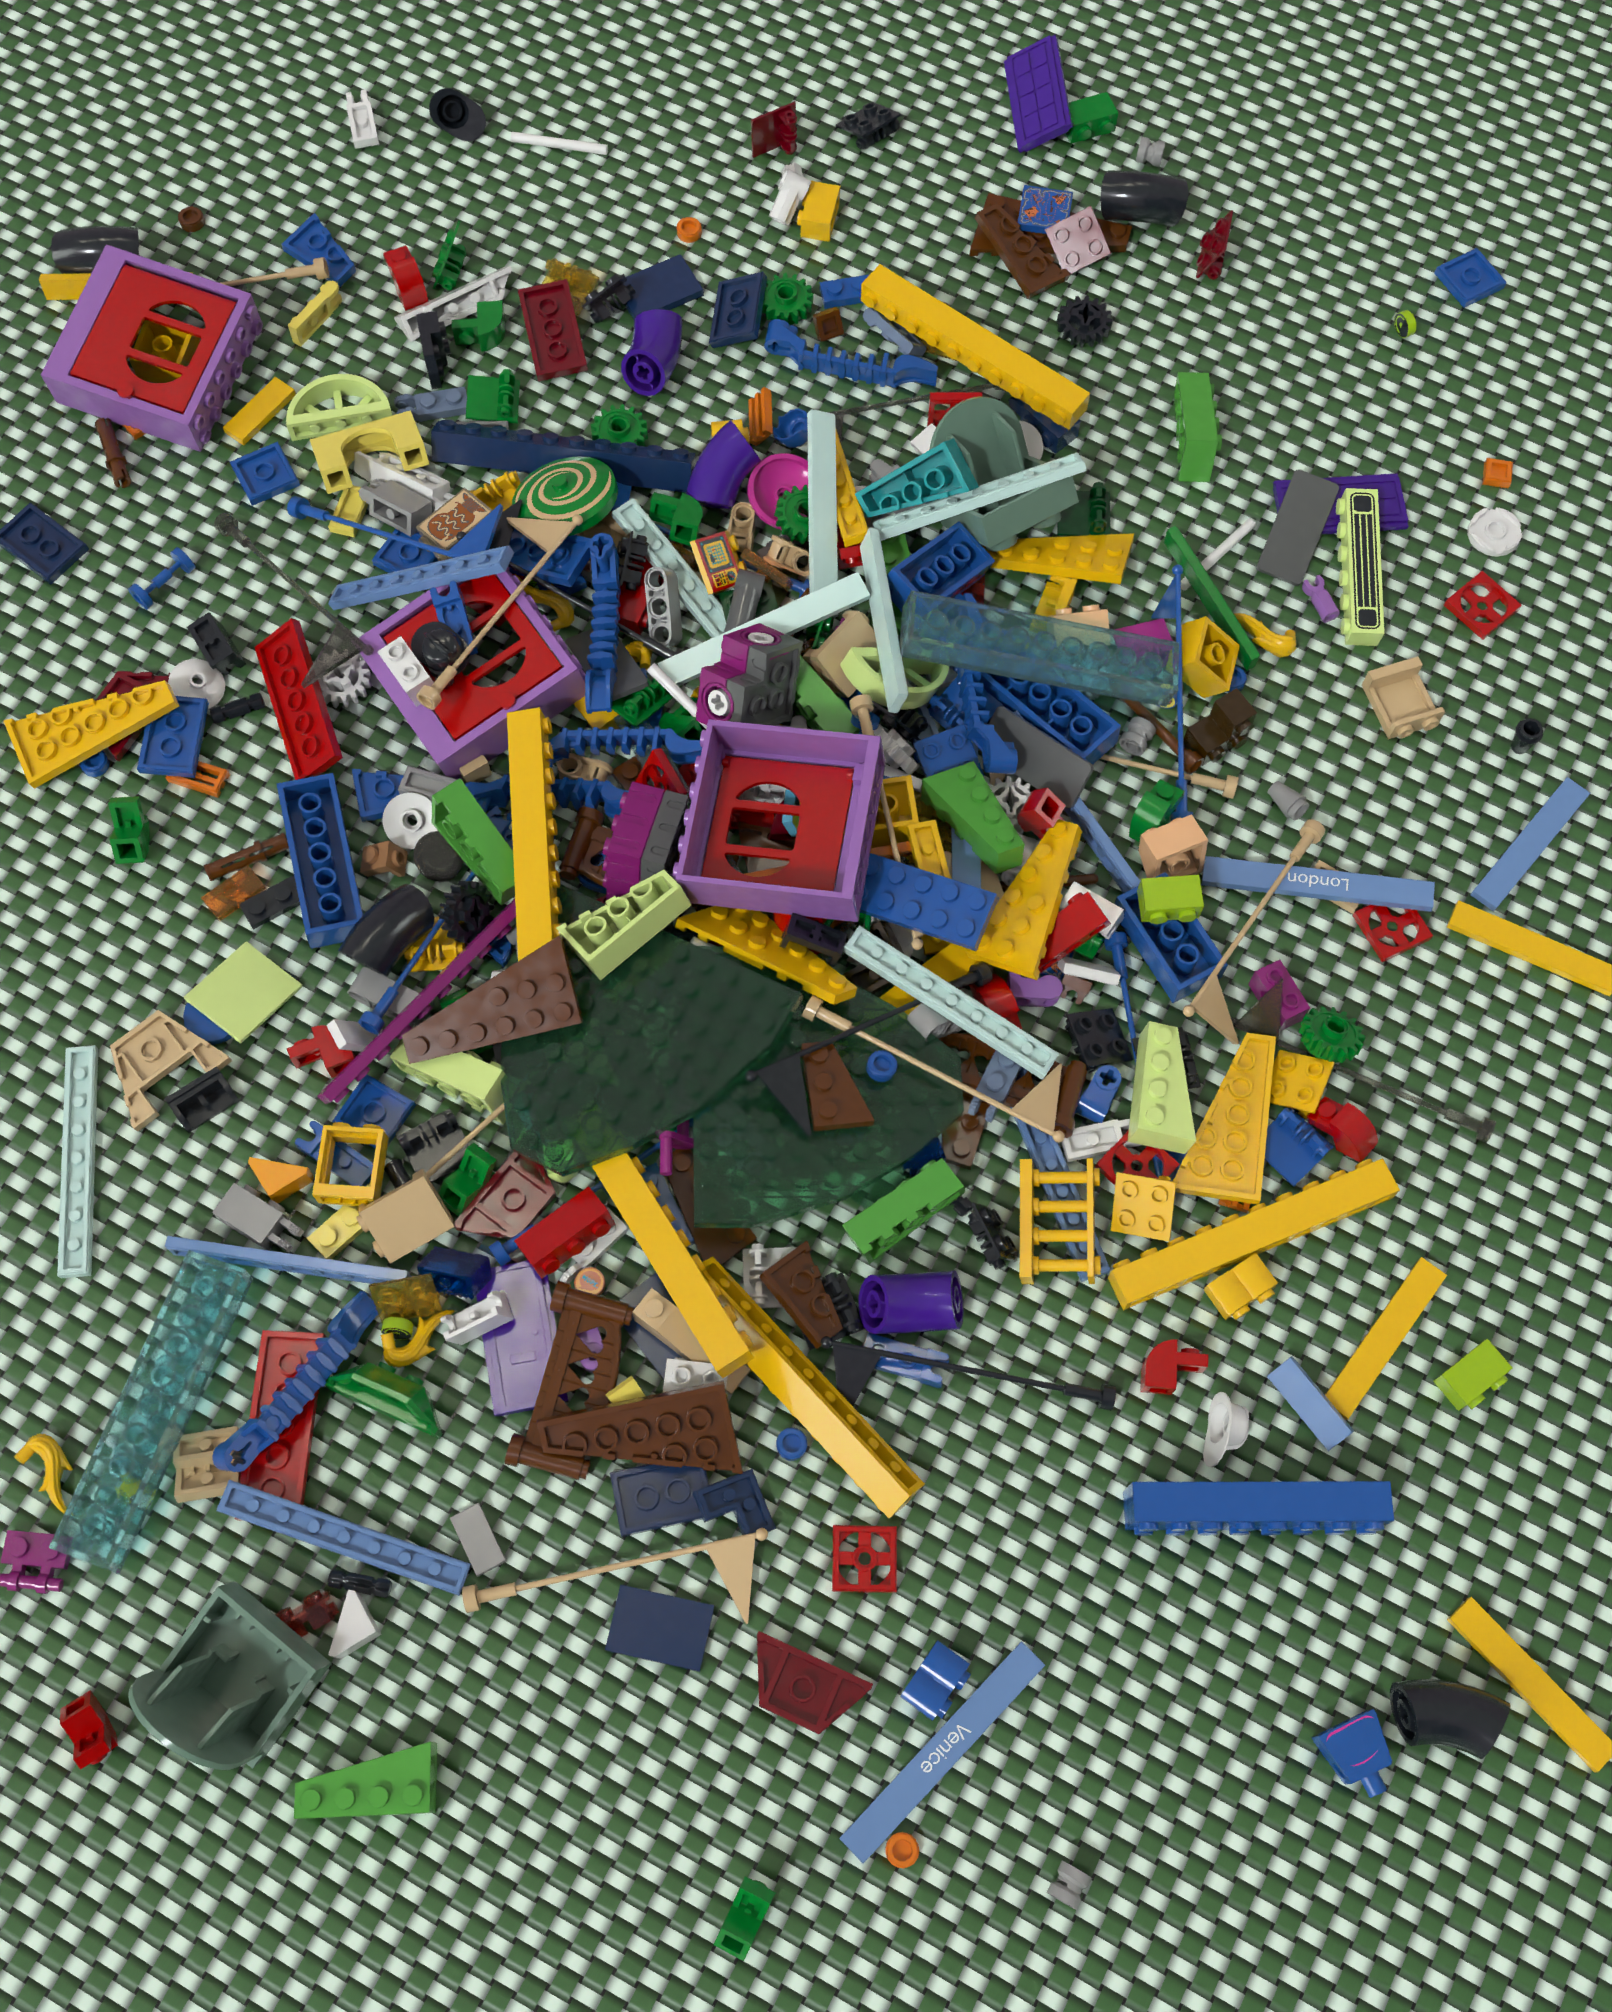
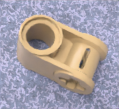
(742, 530)
(785, 555)
(585, 768)

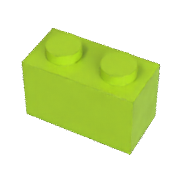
(1170, 899)
(1473, 1375)

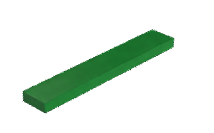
(1210, 596)

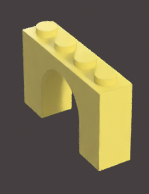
(393, 434)

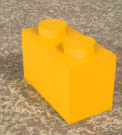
(819, 211)

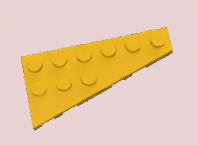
(1078, 557)
(76, 731)
(1030, 905)
(757, 939)
(1232, 1137)

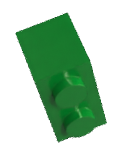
(1092, 117)

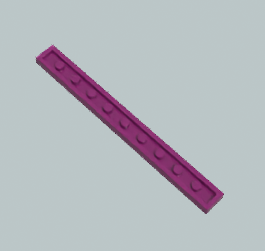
(419, 1005)

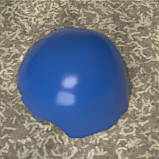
(792, 428)

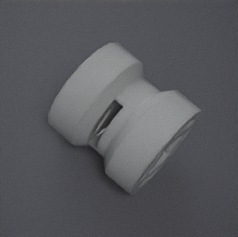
(1150, 151)
(1136, 738)
(1069, 1885)

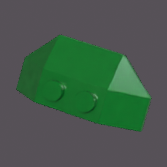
(389, 1394)

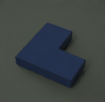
(736, 1495)

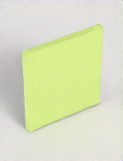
(243, 992)

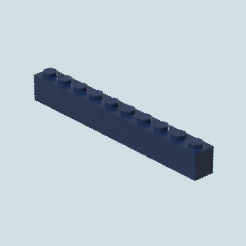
(528, 451)

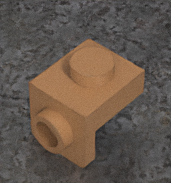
(383, 858)

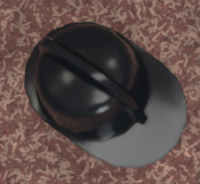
(457, 114)
(438, 647)

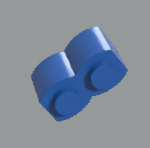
(935, 1681)

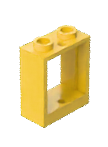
(348, 1194)

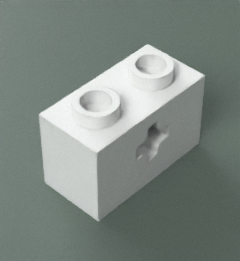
(405, 668)

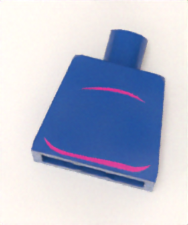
(1357, 1751)

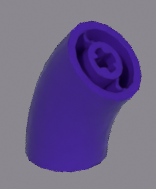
(652, 351)
(722, 468)
(911, 1302)

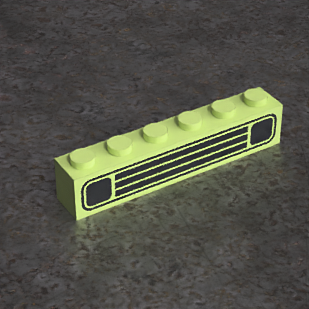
(1360, 567)

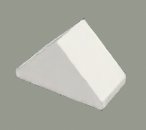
(354, 1627)

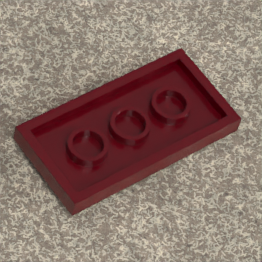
(552, 330)

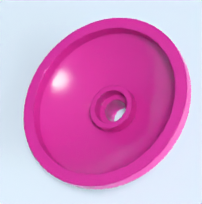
(771, 479)

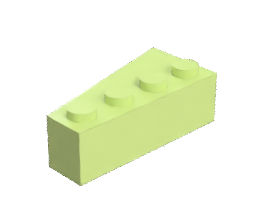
(625, 923)
(459, 1075)
(1160, 1094)

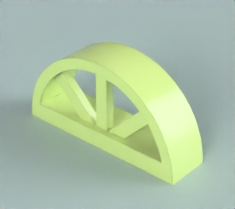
(307, 422)
(864, 672)

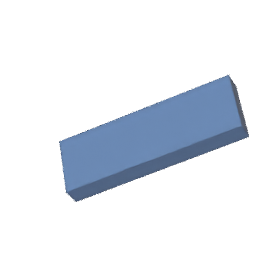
(1310, 1403)

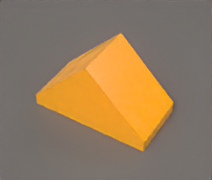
(279, 1178)

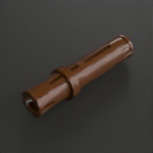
(116, 461)
(215, 870)

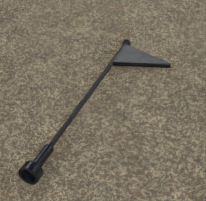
(503, 537)
(785, 1076)
(857, 1362)

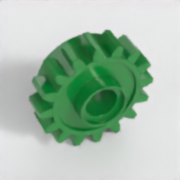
(787, 299)
(620, 426)
(788, 514)
(1331, 1035)

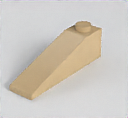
(670, 1327)

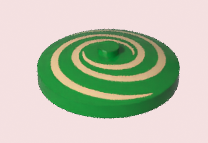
(568, 489)

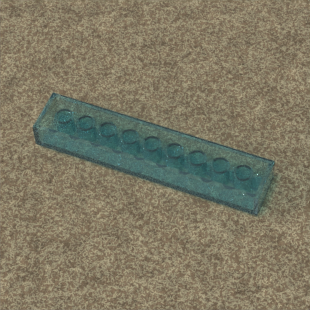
(1039, 648)
(152, 1413)

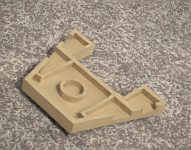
(153, 1052)

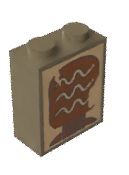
(456, 515)

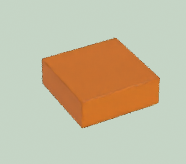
(1497, 473)

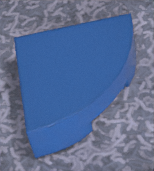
(501, 950)

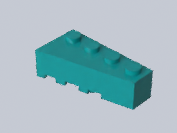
(924, 479)

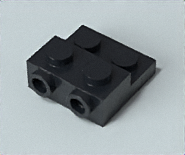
(433, 346)

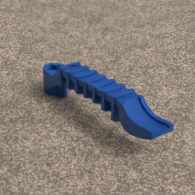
(783, 341)
(603, 656)
(679, 749)
(996, 754)
(565, 790)
(261, 1432)

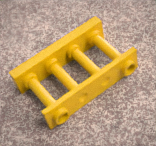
(928, 856)
(1030, 1235)

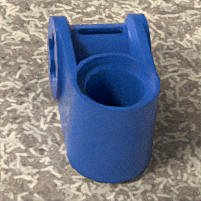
(1098, 1097)

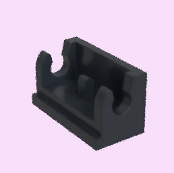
(215, 643)
(814, 936)
(202, 1099)

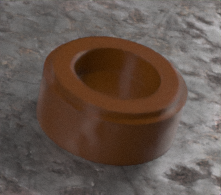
(191, 219)

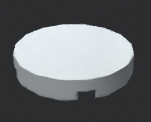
(1494, 531)

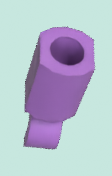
(1321, 599)

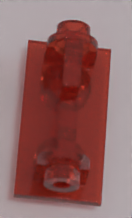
(314, 1609)

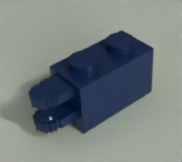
(1053, 435)

